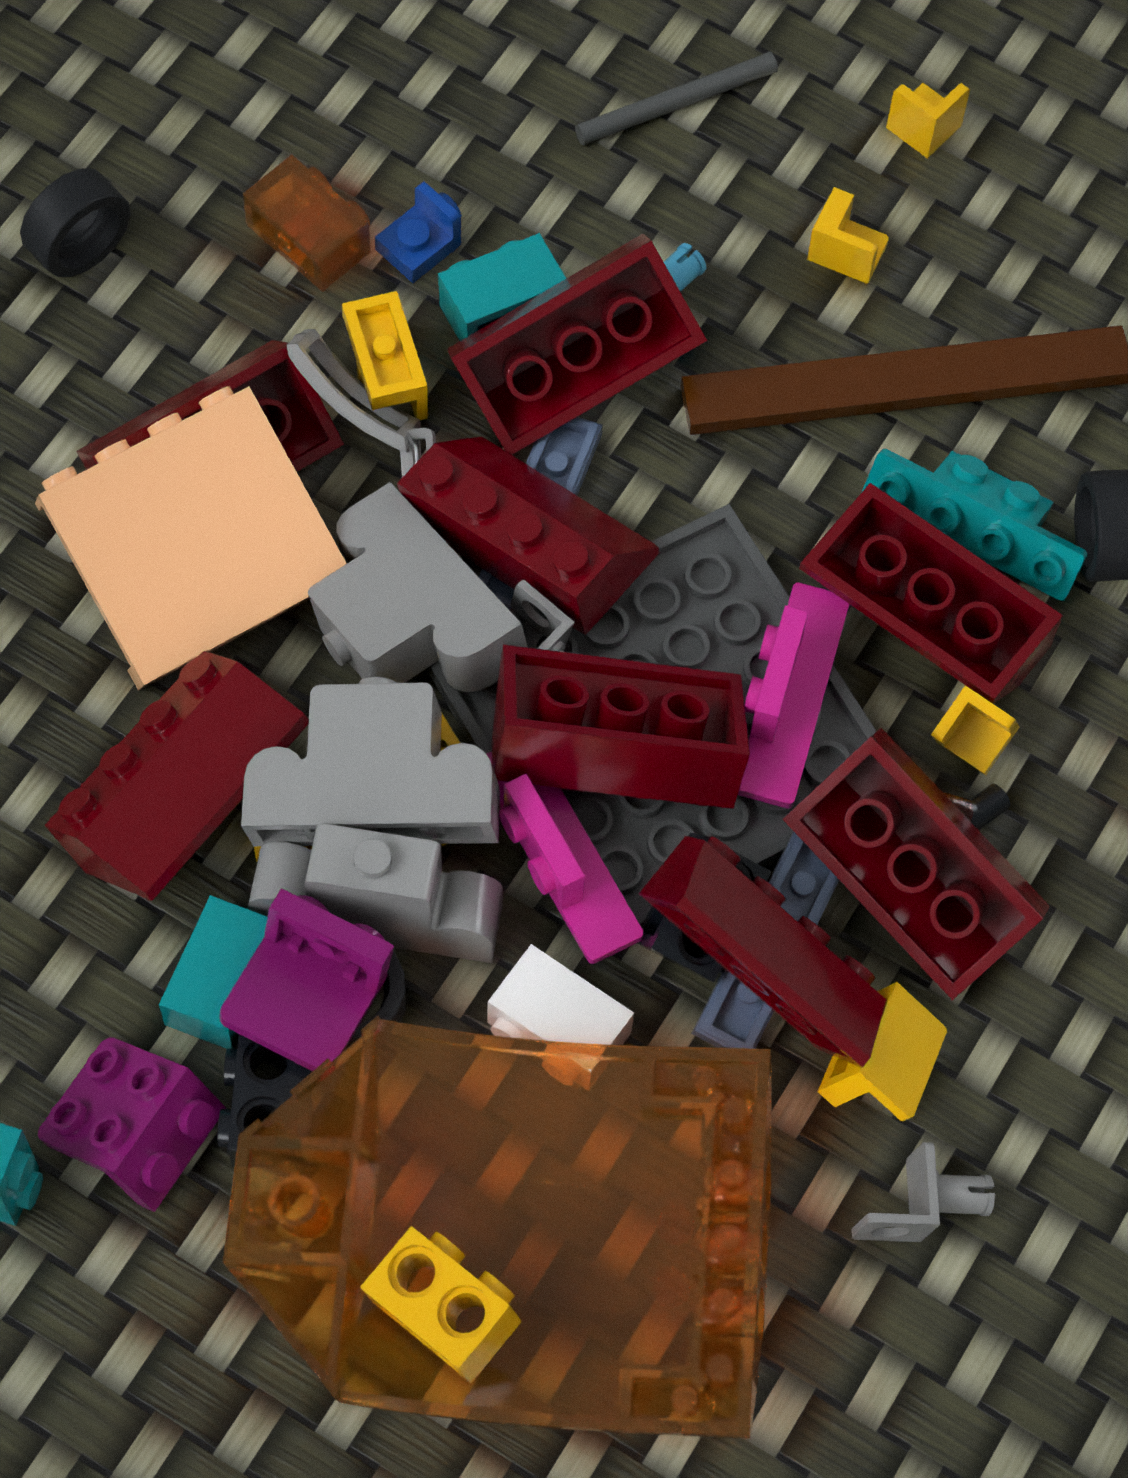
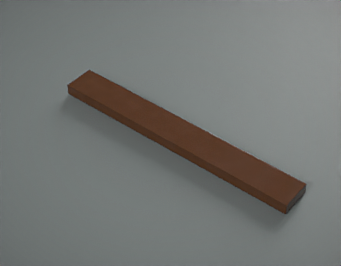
(905, 379)

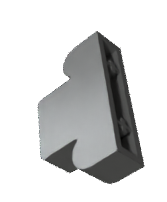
(409, 600)
(372, 769)
(388, 885)

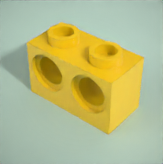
(434, 1311)

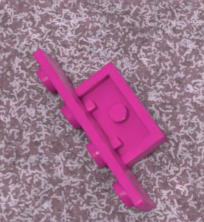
(791, 693)
(568, 867)

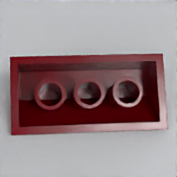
(577, 344)
(281, 391)
(526, 527)
(933, 594)
(620, 727)
(173, 775)
(917, 864)
(767, 948)

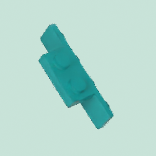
(985, 515)

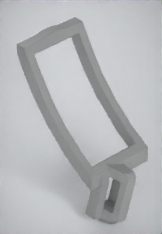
(405, 439)

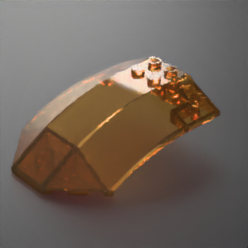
(601, 1197)

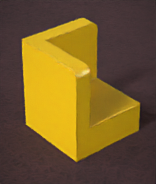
(925, 117)
(843, 243)
(975, 730)

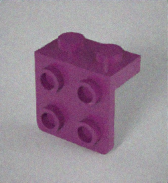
(307, 982)
(133, 1119)

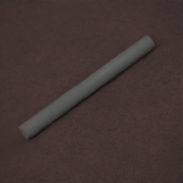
(676, 98)

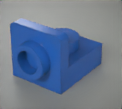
(422, 234)

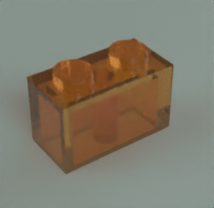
(308, 222)

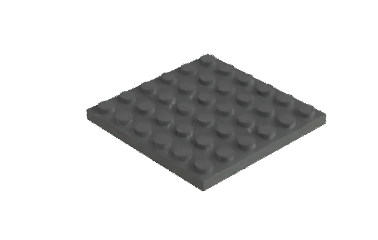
(698, 609)

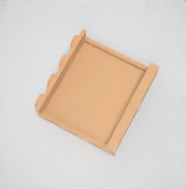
(191, 533)

